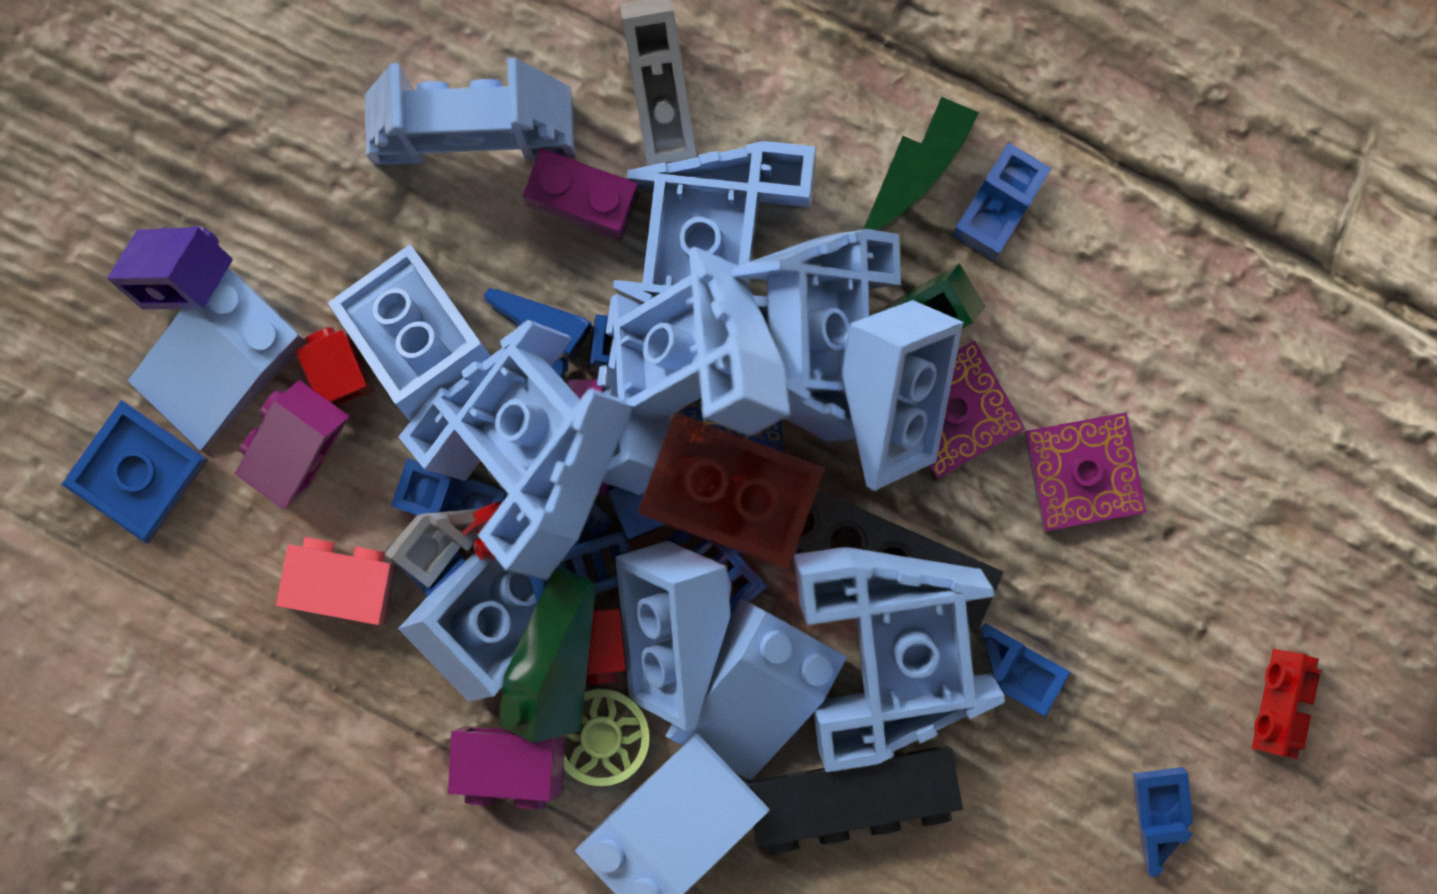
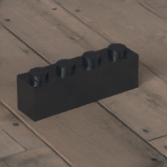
(850, 799)

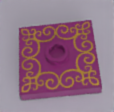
(975, 414)
(1085, 471)

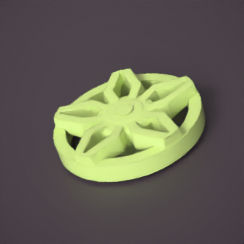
(603, 737)

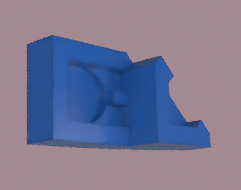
(1024, 673)
(1162, 813)

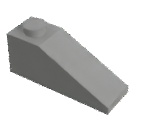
(658, 80)

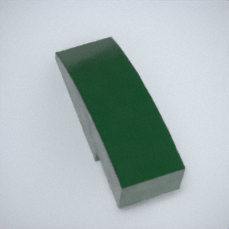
(921, 165)

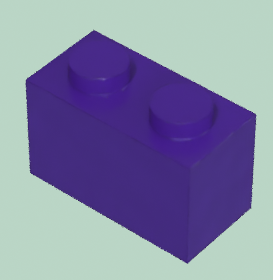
(170, 268)

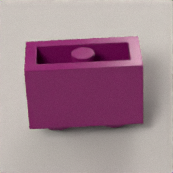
(581, 194)
(290, 443)
(504, 765)

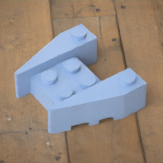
(524, 115)
(715, 208)
(810, 304)
(687, 346)
(531, 437)
(909, 648)

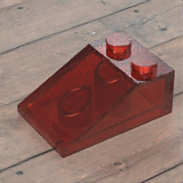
(731, 491)

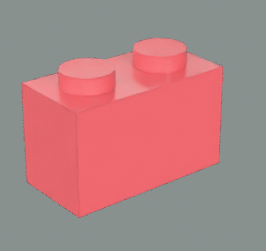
(337, 583)

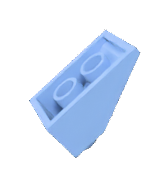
(408, 330)
(216, 360)
(899, 387)
(474, 625)
(671, 627)
(761, 689)
(673, 825)

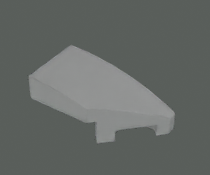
(431, 543)

